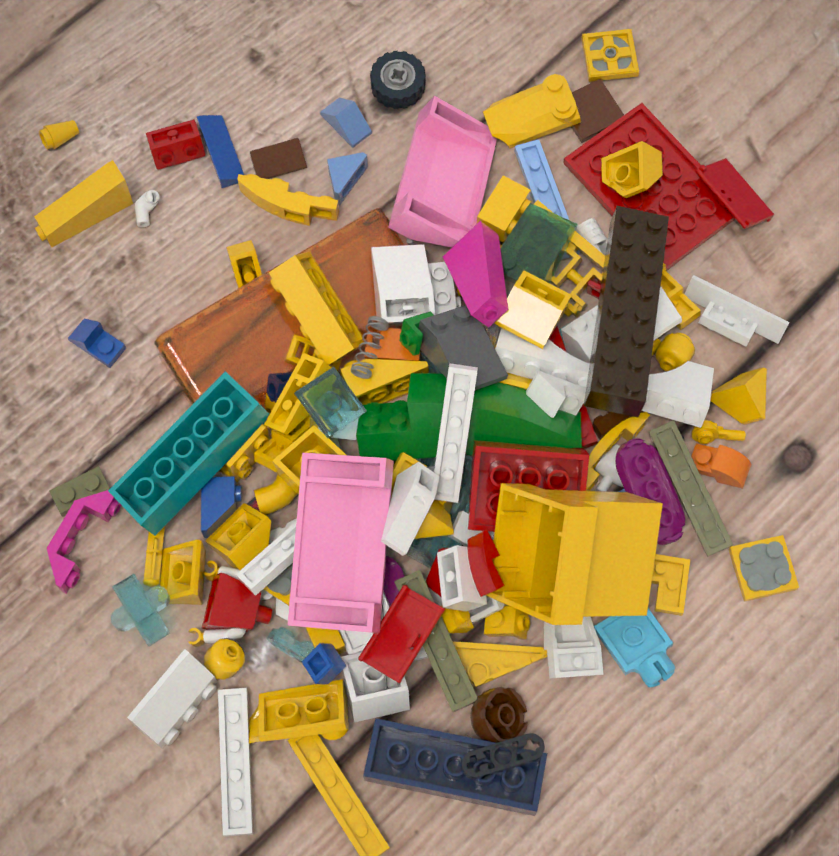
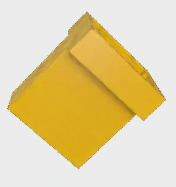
(575, 552)

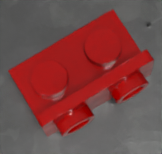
(175, 144)

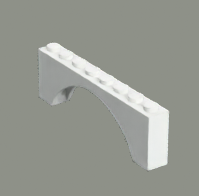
(674, 394)

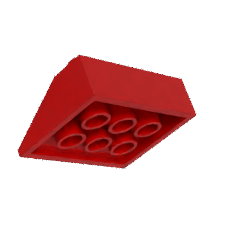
(519, 464)

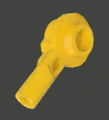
(711, 431)

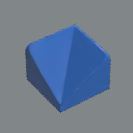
(323, 663)

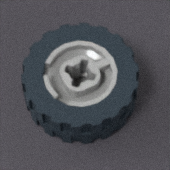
(398, 79)

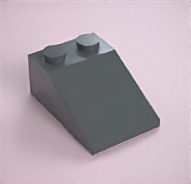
(461, 340)

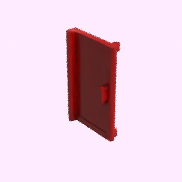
(735, 193)
(399, 632)

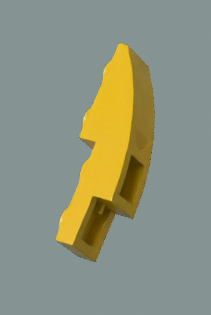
(277, 199)

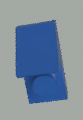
(97, 342)

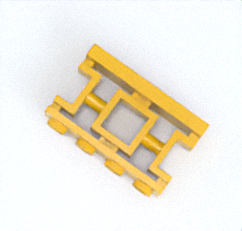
(577, 243)

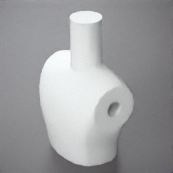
(607, 469)

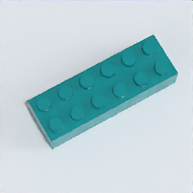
(189, 454)

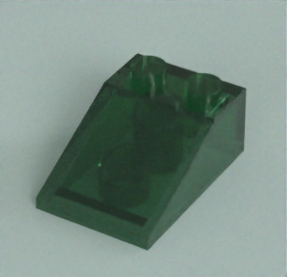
(536, 244)

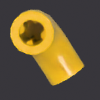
(274, 496)

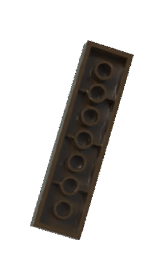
(627, 312)

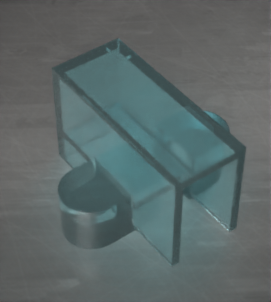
(140, 609)

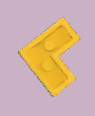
(672, 579)

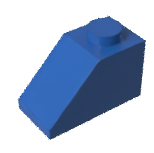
(218, 502)

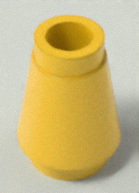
(58, 133)

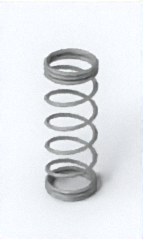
(378, 326)

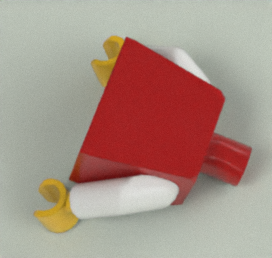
(229, 608)

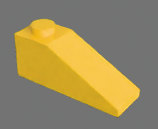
(288, 410)

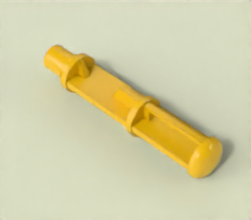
(153, 559)

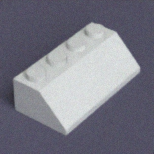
(580, 333)

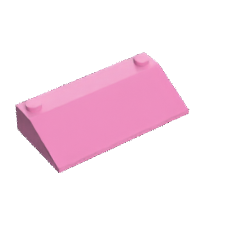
(443, 176)
(339, 542)

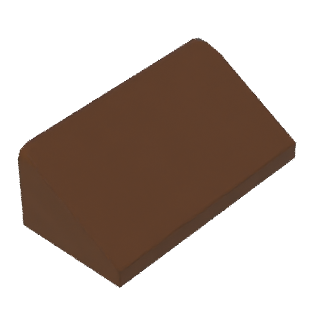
(278, 159)

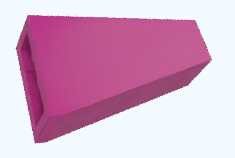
(479, 273)

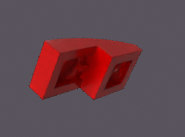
(480, 555)

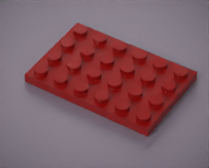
(677, 194)

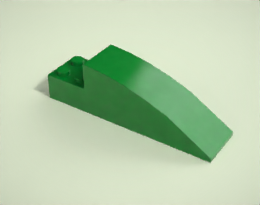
(497, 415)

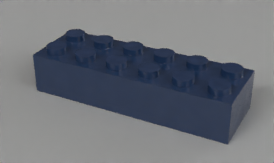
(432, 762)

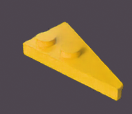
(492, 661)

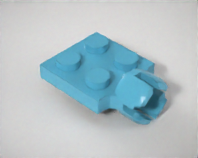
(638, 646)

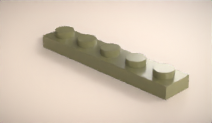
(690, 488)
(443, 653)

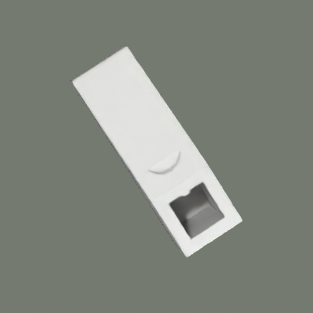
(409, 505)

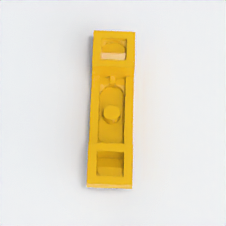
(627, 429)

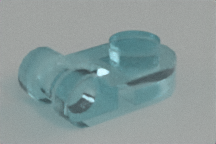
(285, 641)

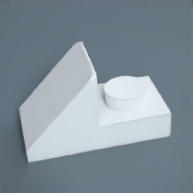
(555, 394)

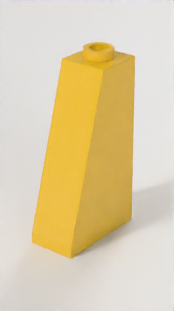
(84, 205)

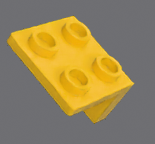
(242, 461)

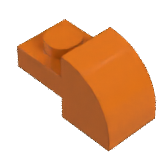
(722, 464)

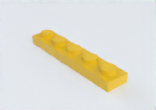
(339, 795)

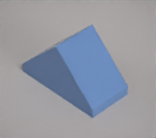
(347, 121)
(345, 173)

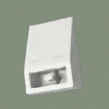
(401, 283)

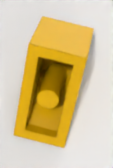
(244, 262)

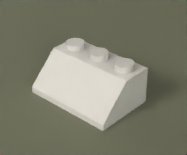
(173, 699)

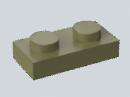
(77, 488)

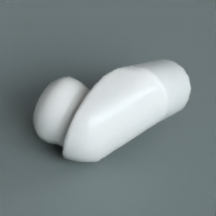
(144, 206)

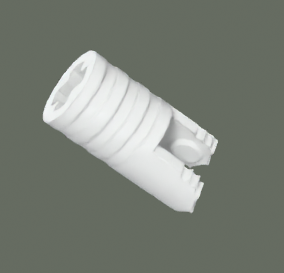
(593, 234)

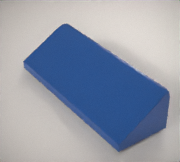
(220, 149)

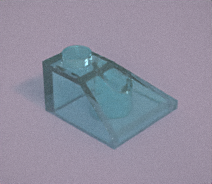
(330, 402)

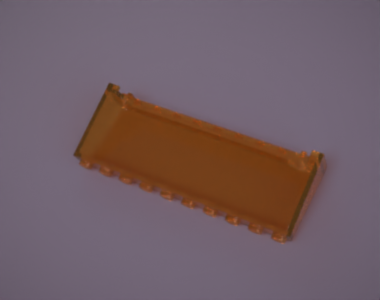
(252, 327)

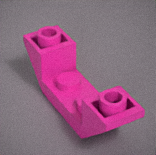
(64, 570)

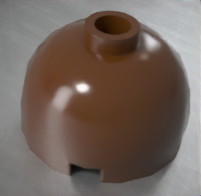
(498, 715)

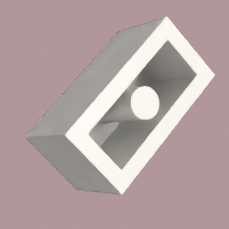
(456, 580)

